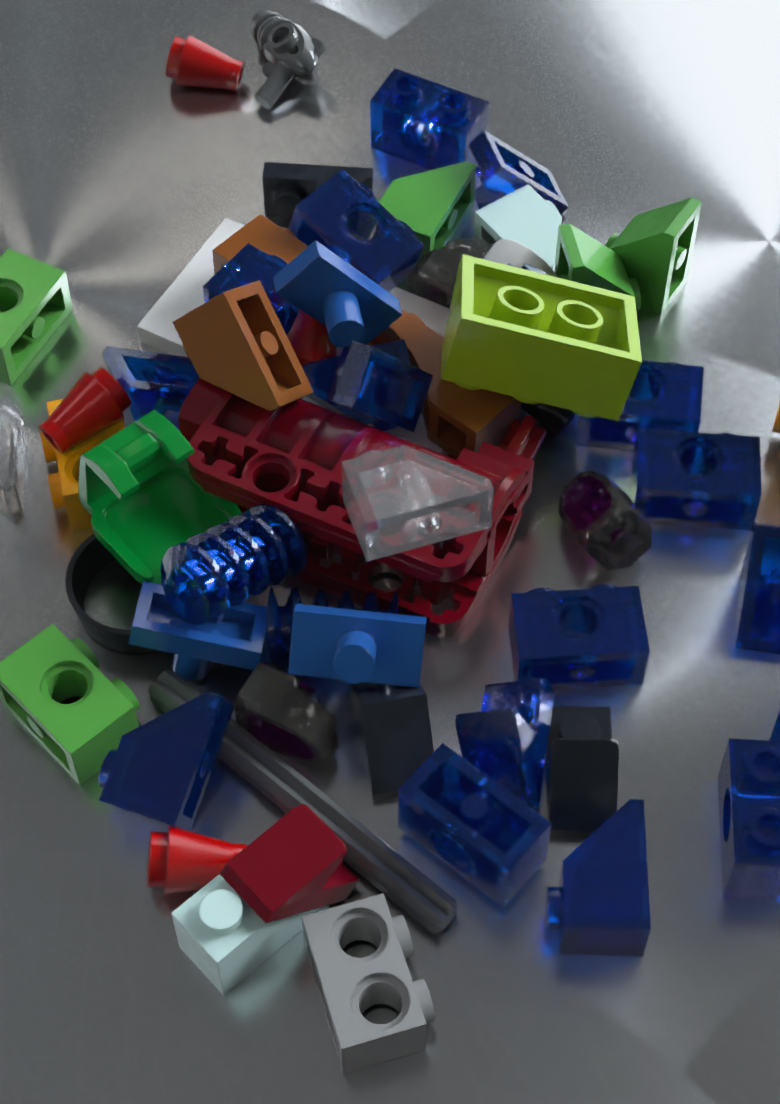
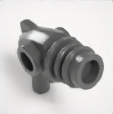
(288, 51)

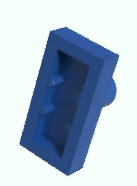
(337, 296)
(227, 639)
(357, 645)

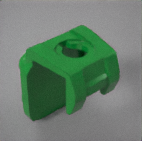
(145, 496)

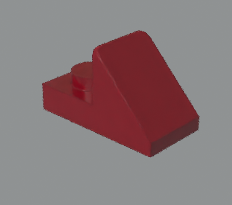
(291, 867)

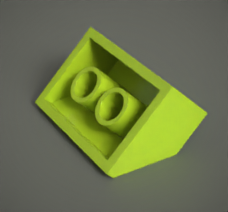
(541, 339)

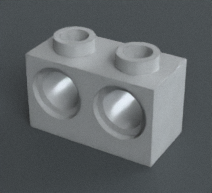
(354, 984)

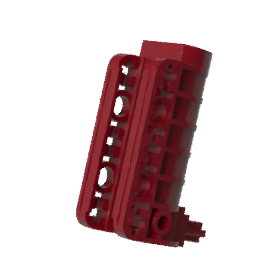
(295, 464)

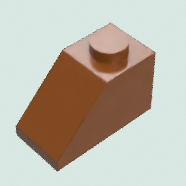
(243, 348)

